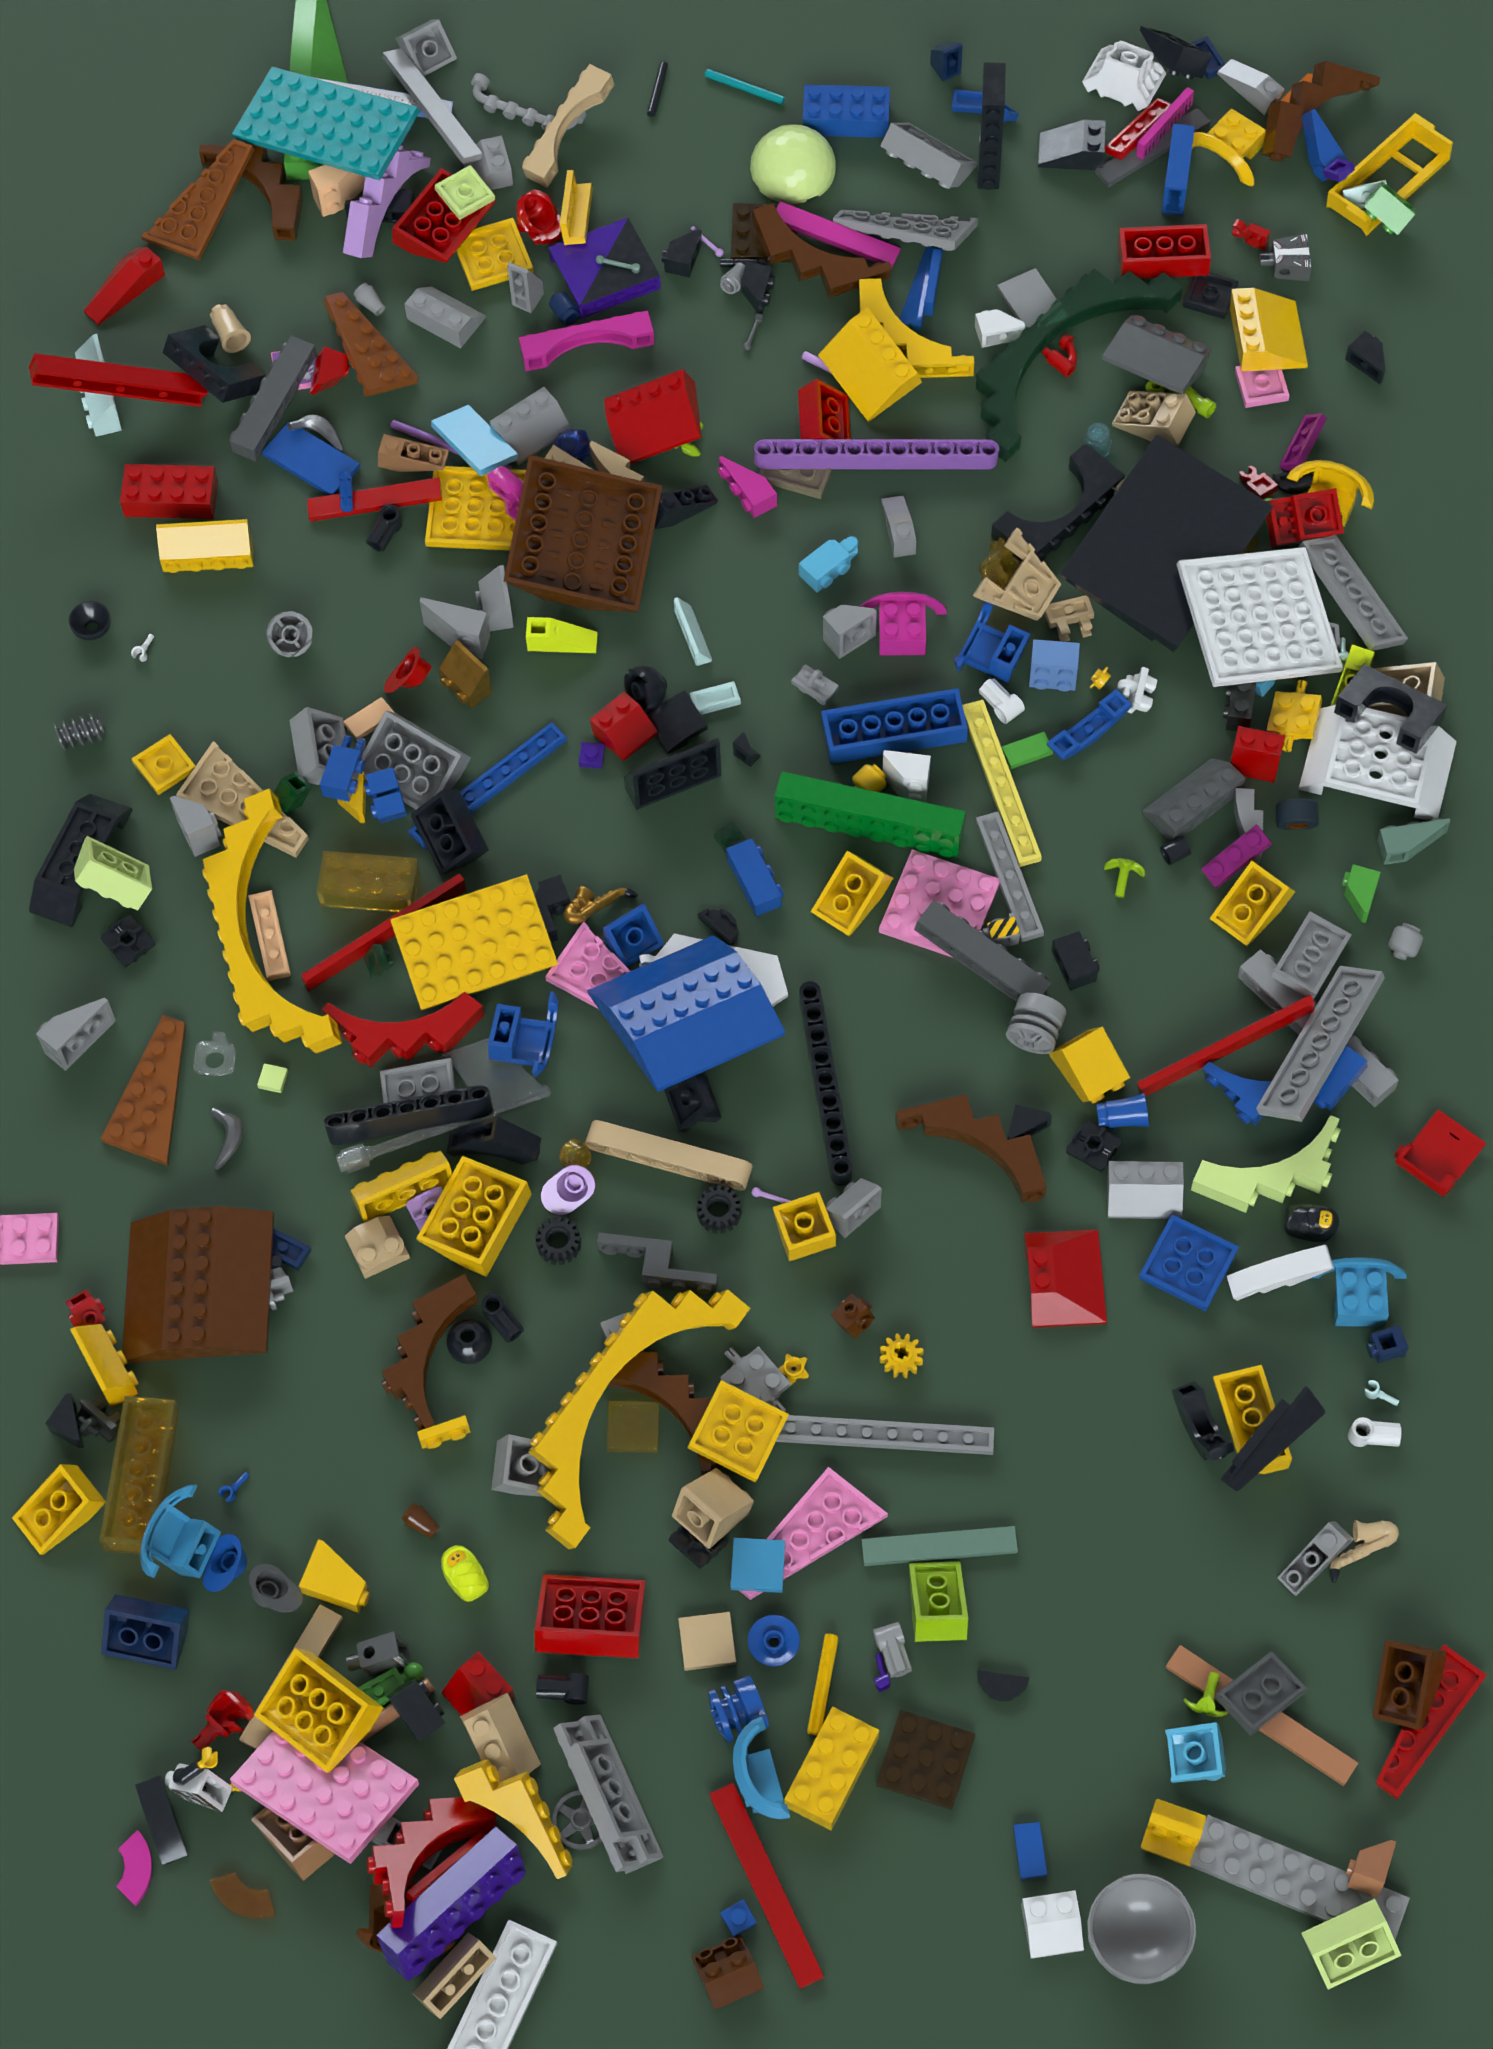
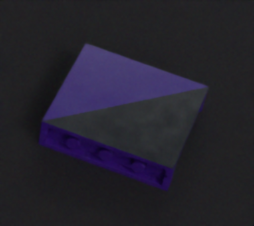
(606, 285)

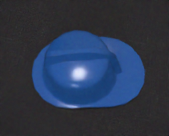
(225, 1563)

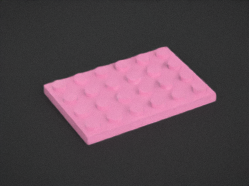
(333, 1808)

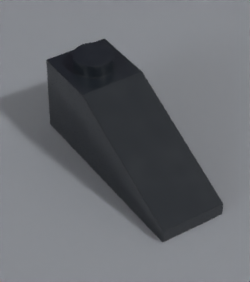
(400, 203)

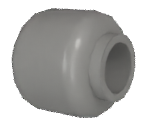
(1405, 941)

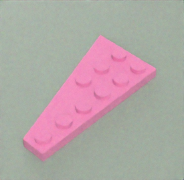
(585, 965)
(823, 1521)

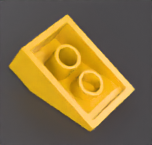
(851, 893)
(1251, 903)
(58, 1508)

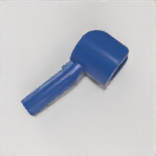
(233, 1488)

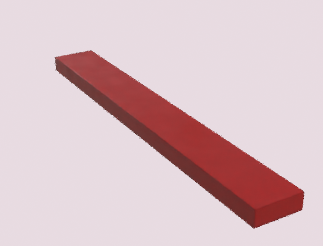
(378, 935)
(1226, 1046)
(766, 1886)

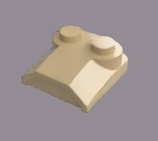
(376, 1245)

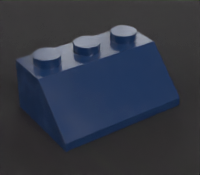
(144, 1631)

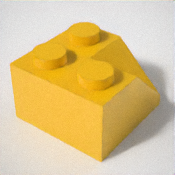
(804, 1226)

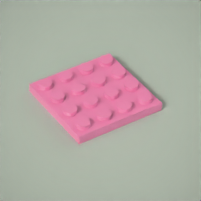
(929, 879)

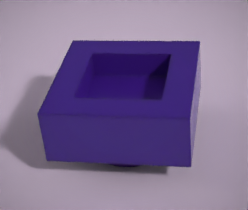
(1338, 170)
(591, 755)

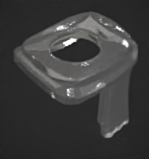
(218, 1045)

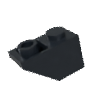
(756, 283)

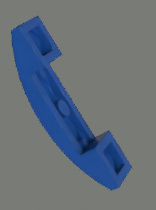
(1090, 728)

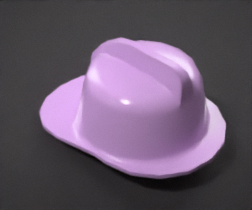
(567, 1189)

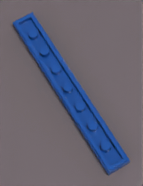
(506, 771)

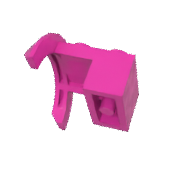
(903, 621)

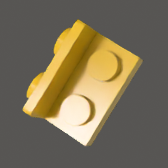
(1173, 1832)

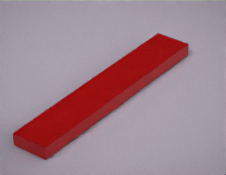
(375, 498)

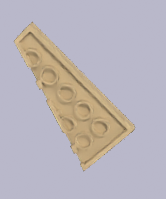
(222, 789)

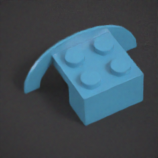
(1362, 1290)
(177, 1539)
(757, 1775)

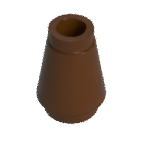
(419, 1520)

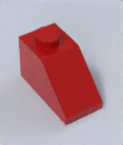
(328, 369)

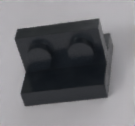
(692, 1102)

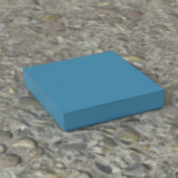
(758, 1565)

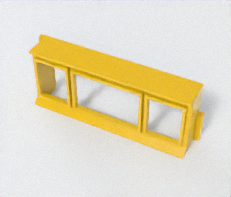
(1415, 128)

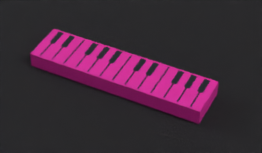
(1164, 123)

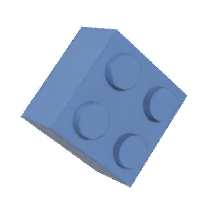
(1054, 665)

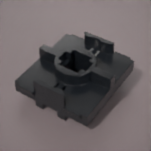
(127, 928)
(1098, 1157)
(695, 1552)

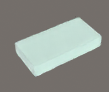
(716, 698)

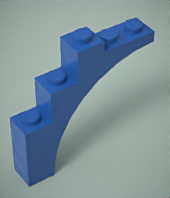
(1250, 1092)

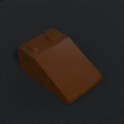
(1407, 1683)

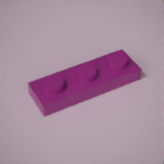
(1302, 441)
(1236, 856)

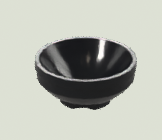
(88, 613)
(469, 1352)

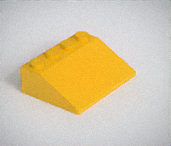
(1266, 331)
(869, 365)
(475, 1215)
(317, 1710)

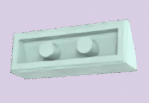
(691, 632)

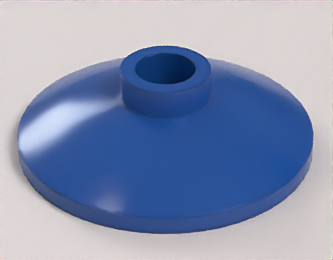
(773, 1628)

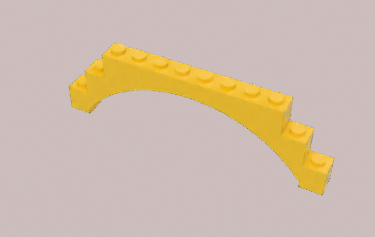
(228, 883)
(562, 1439)

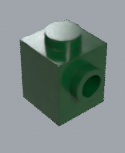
(292, 791)

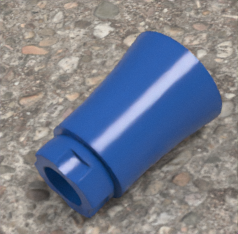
(1123, 1112)

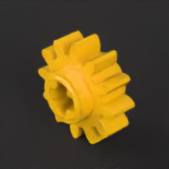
(893, 1350)

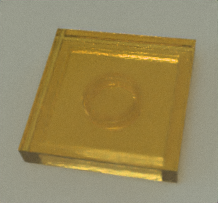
(633, 1426)

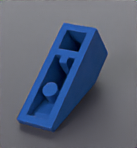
(1320, 144)

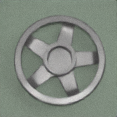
(580, 1821)

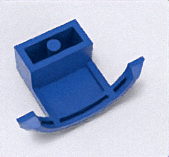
(991, 649)
(523, 1039)

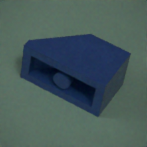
(947, 59)

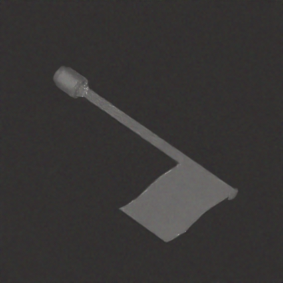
(508, 1087)

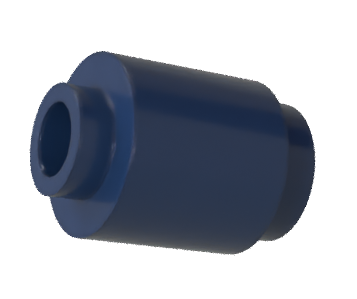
(564, 308)

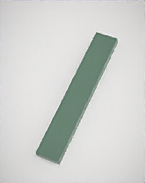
(939, 1546)

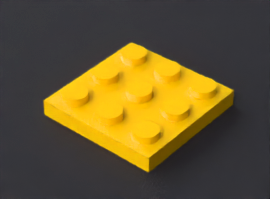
(489, 251)
(738, 1431)

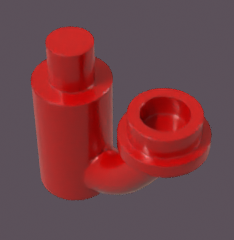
(1059, 361)

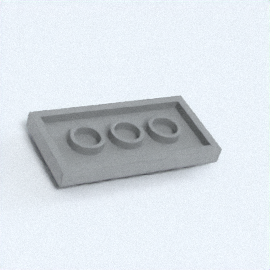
(1311, 955)

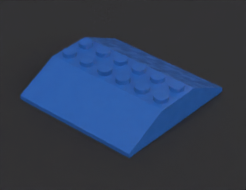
(688, 1011)

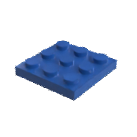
(1188, 1262)

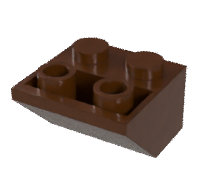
(727, 1972)

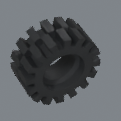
(719, 1223)
(561, 1254)

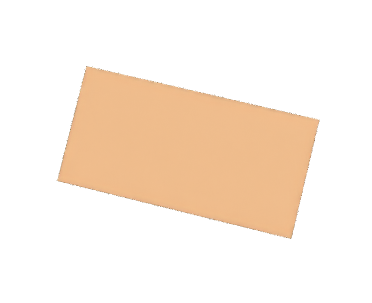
(367, 719)

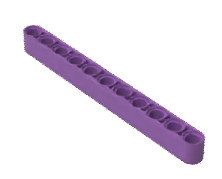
(890, 454)

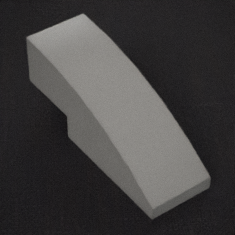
(1245, 814)

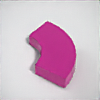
(137, 1868)

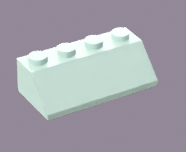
(101, 407)

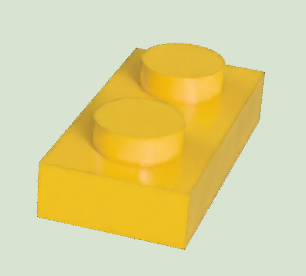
(435, 1435)

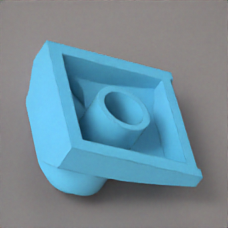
(1196, 1753)

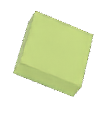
(272, 1078)

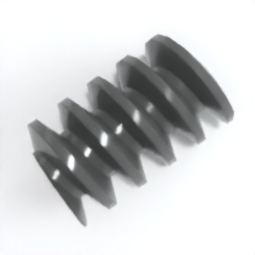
(80, 731)

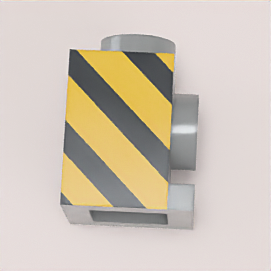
(1003, 931)

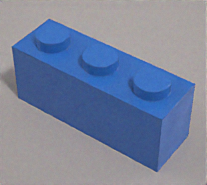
(754, 877)

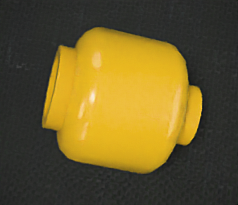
(870, 778)

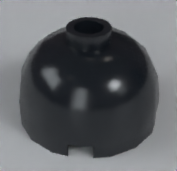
(645, 687)

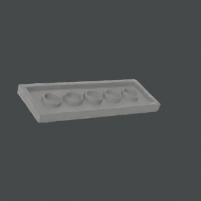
(1353, 593)

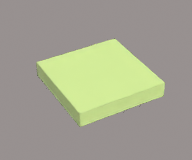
(464, 192)

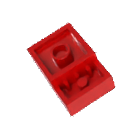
(1304, 517)

